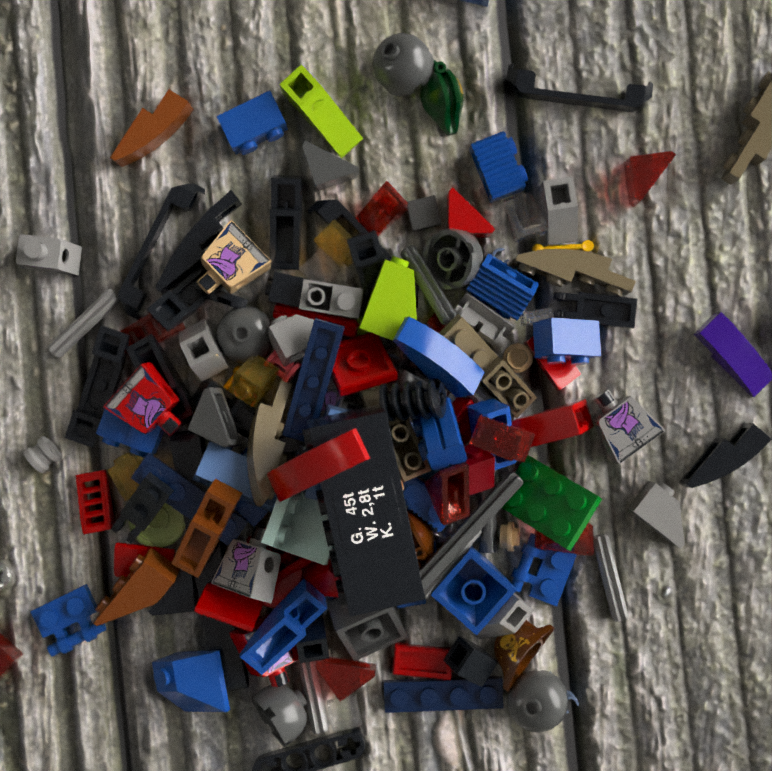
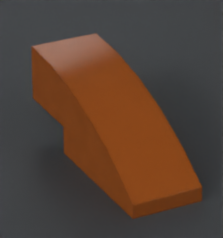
(152, 130)
(206, 528)

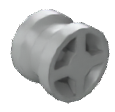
(42, 454)

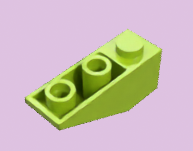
(320, 111)

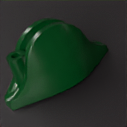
(443, 98)

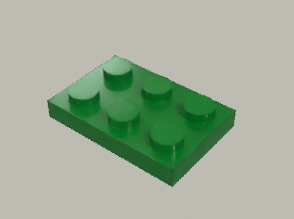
(552, 503)

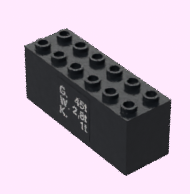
(367, 517)

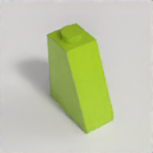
(390, 299)

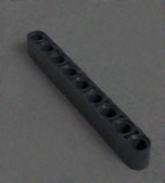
(187, 452)

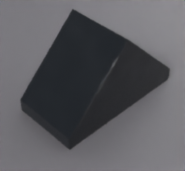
(179, 598)

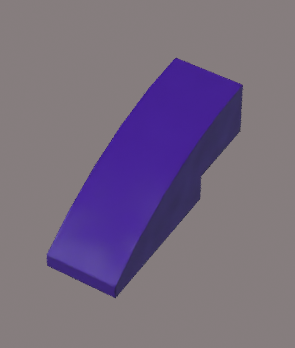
(734, 353)

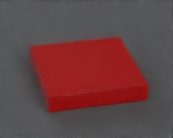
(362, 365)

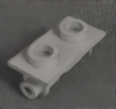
(489, 323)

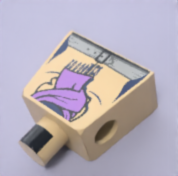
(232, 261)

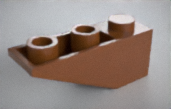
(143, 587)

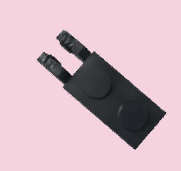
(606, 309)
(143, 505)

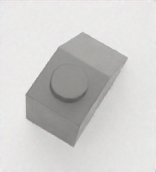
(290, 337)
(660, 511)

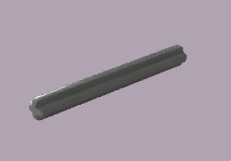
(469, 528)

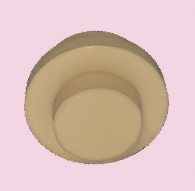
(518, 357)
(509, 536)

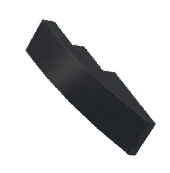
(189, 252)

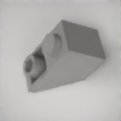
(559, 210)
(331, 298)
(202, 350)
(506, 620)

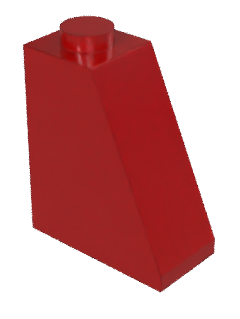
(557, 422)

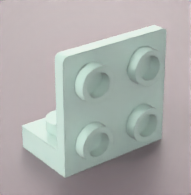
(298, 529)

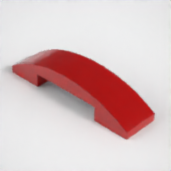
(318, 465)

